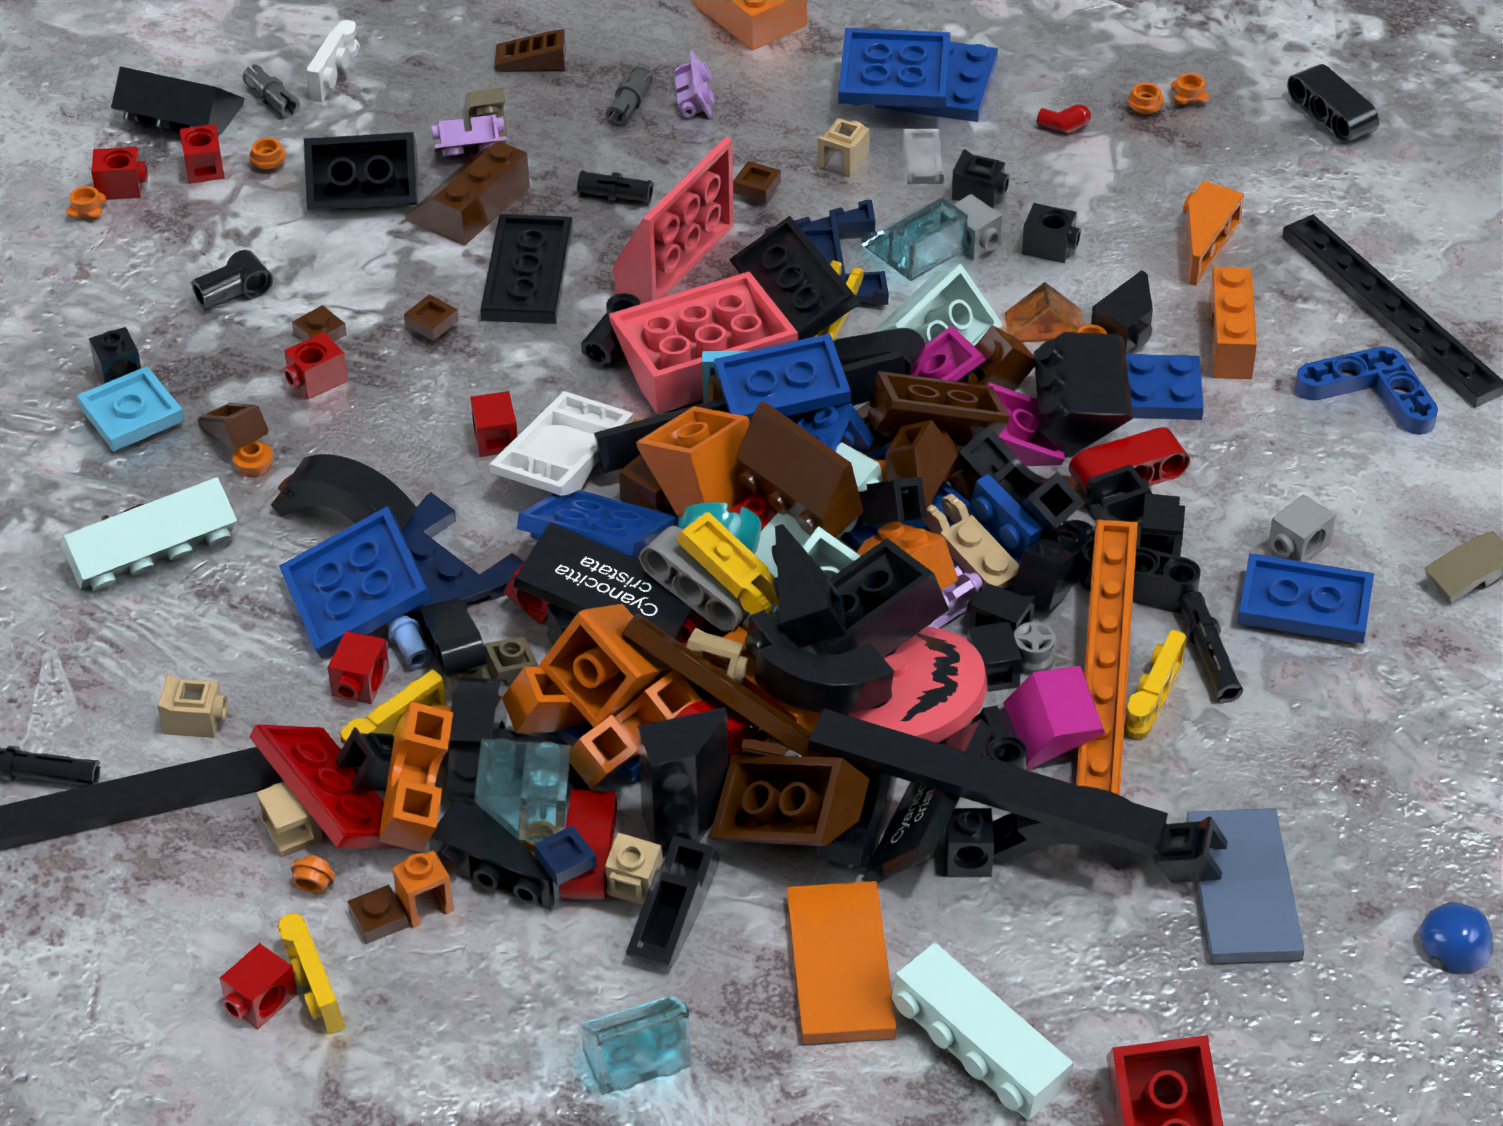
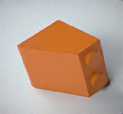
(697, 458)
(600, 665)

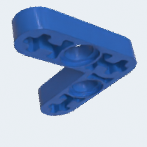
(1376, 368)

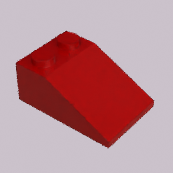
(1165, 1083)

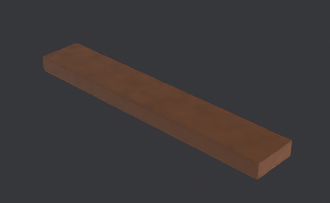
(720, 685)

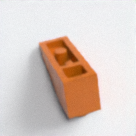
(1210, 221)
(538, 704)

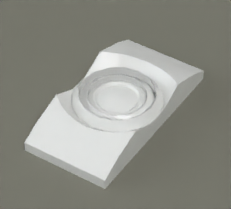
(559, 444)

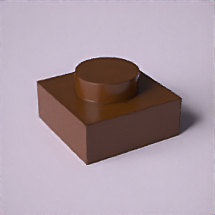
(756, 181)
(431, 317)
(317, 322)
(377, 914)

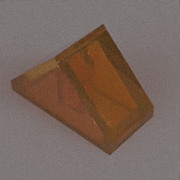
(1042, 316)

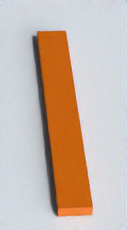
(1108, 650)

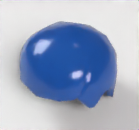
(1457, 937)

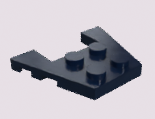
(825, 236)
(444, 572)

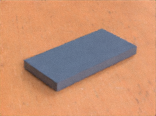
(1253, 906)

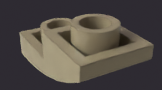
(1468, 566)
(504, 661)

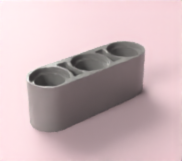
(690, 581)

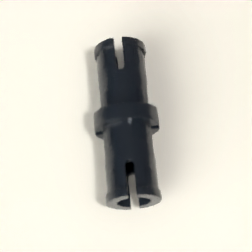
(615, 187)

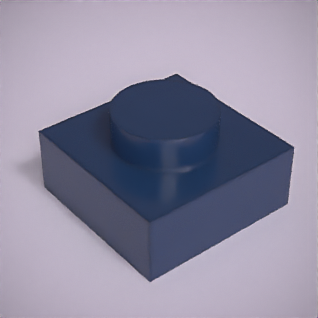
(565, 855)

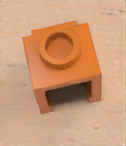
(419, 875)

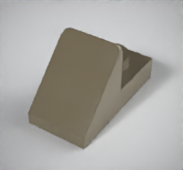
(485, 104)

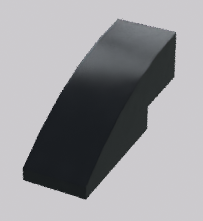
(673, 901)

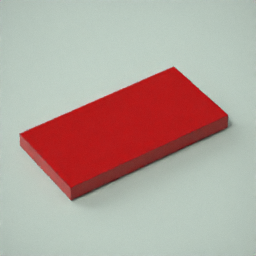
(308, 767)

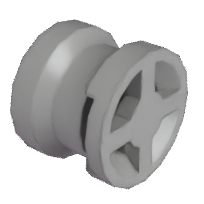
(1035, 646)

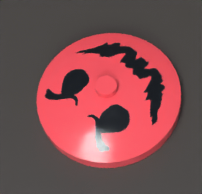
(934, 686)

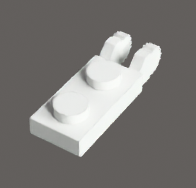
(331, 59)

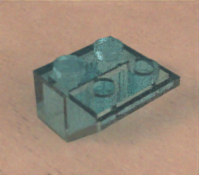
(921, 238)
(524, 786)
(638, 1044)

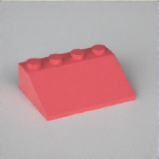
(679, 229)
(668, 335)

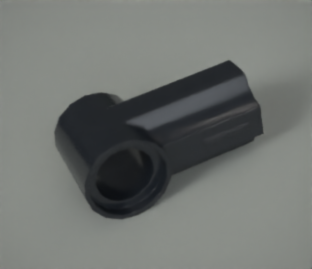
(240, 276)
(602, 343)
(1003, 742)

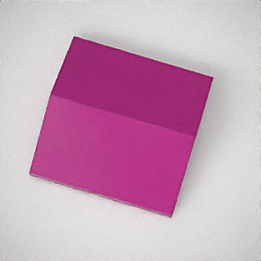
(948, 357)
(1023, 431)
(1053, 713)

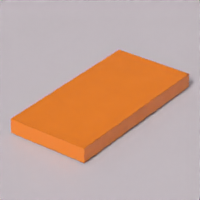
(840, 963)

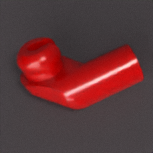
(1066, 120)

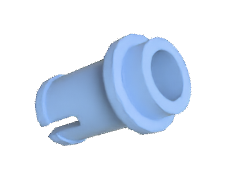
(405, 634)

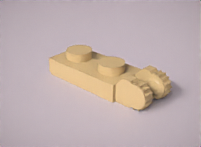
(972, 544)

